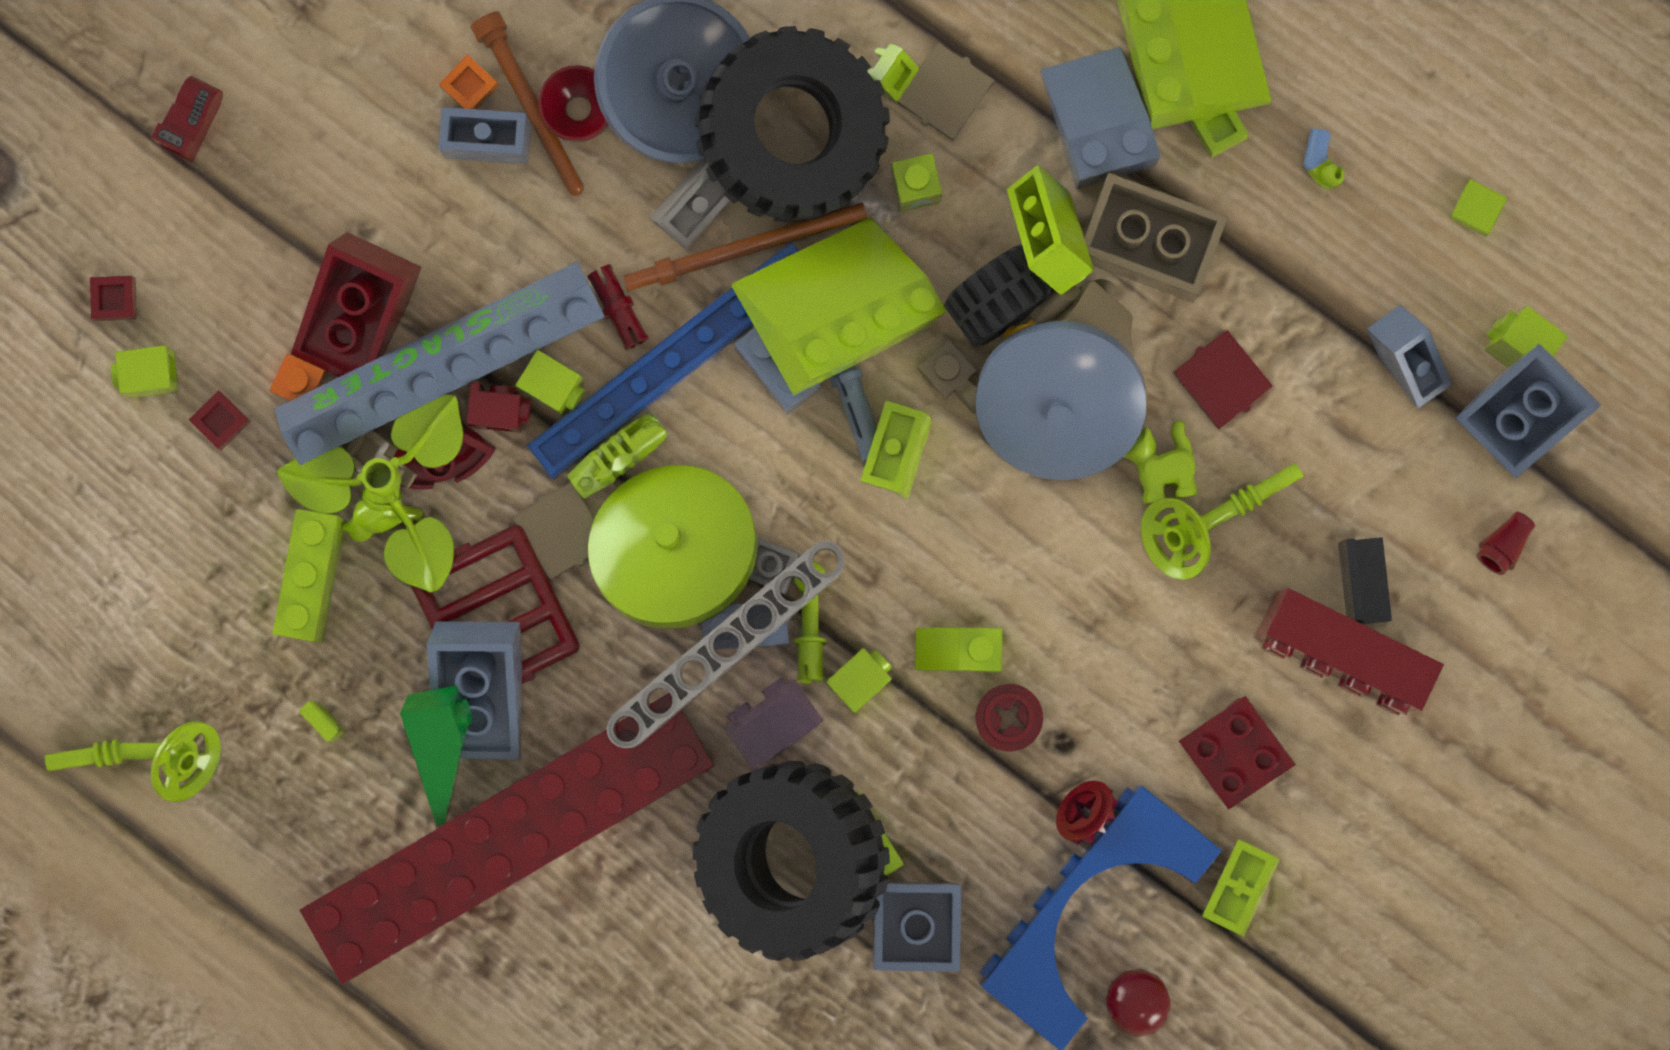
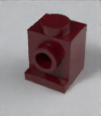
(497, 409)

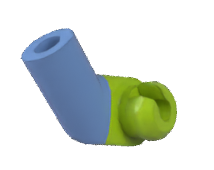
(1318, 164)

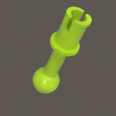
(810, 644)

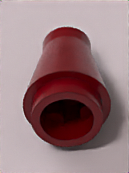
(1504, 545)

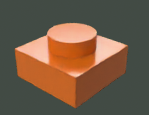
(468, 84)
(296, 378)

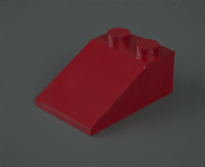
(354, 305)

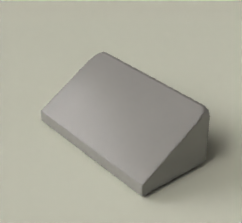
(691, 206)

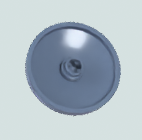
(655, 71)
(1061, 400)

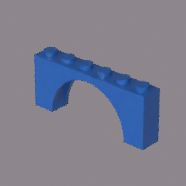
(1027, 971)

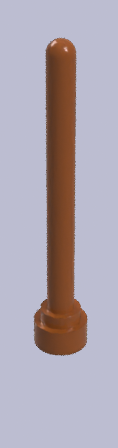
(491, 31)

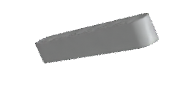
(705, 652)

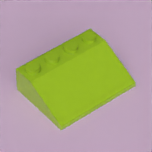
(1193, 58)
(838, 303)

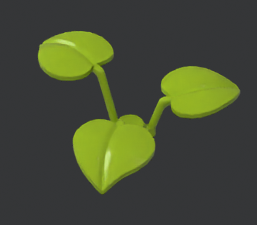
(432, 435)

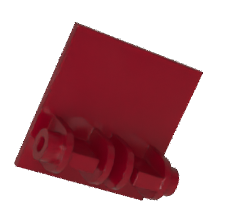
(1237, 752)

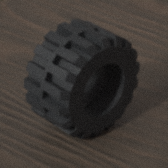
(996, 297)

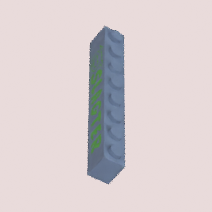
(438, 363)

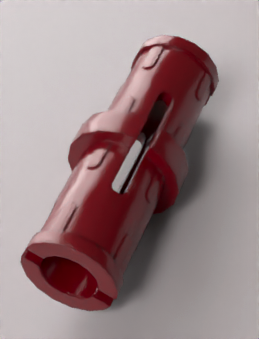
(618, 307)

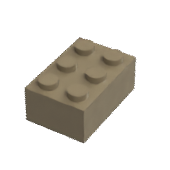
(1153, 237)

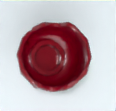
(1138, 1003)

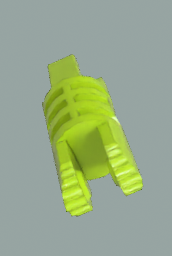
(617, 455)

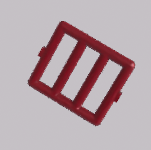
(530, 572)

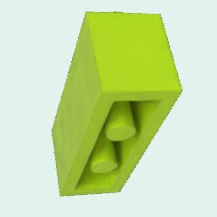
(1049, 230)
(309, 576)

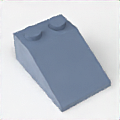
(1100, 117)
(1527, 410)
(487, 669)

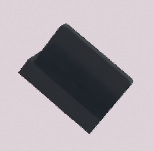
(1365, 580)

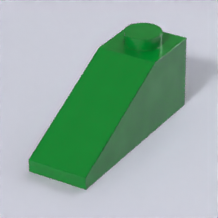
(437, 731)

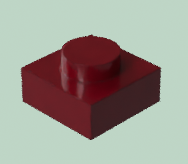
(113, 298)
(219, 420)

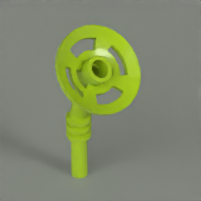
(1189, 532)
(174, 754)

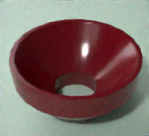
(558, 92)

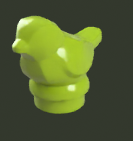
(376, 515)

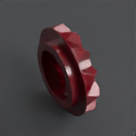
(1029, 714)
(1071, 819)

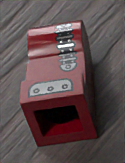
(189, 118)

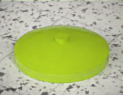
(672, 546)

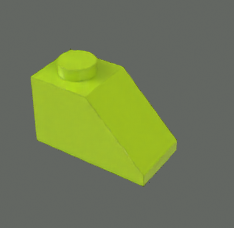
(958, 649)

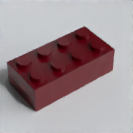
(1349, 651)

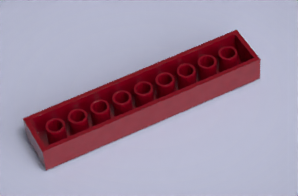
(502, 841)

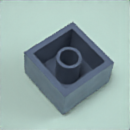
(918, 927)

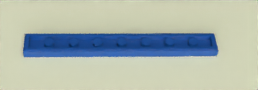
(645, 380)

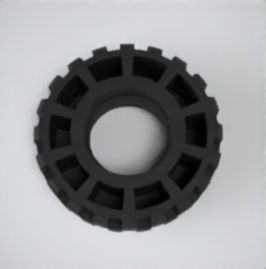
(842, 89)
(736, 872)

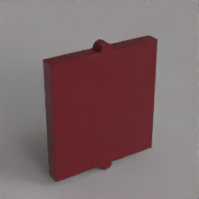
(1222, 379)

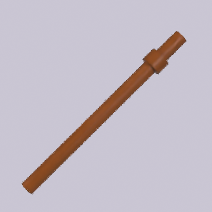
(666, 271)

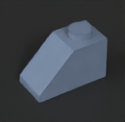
(1410, 355)

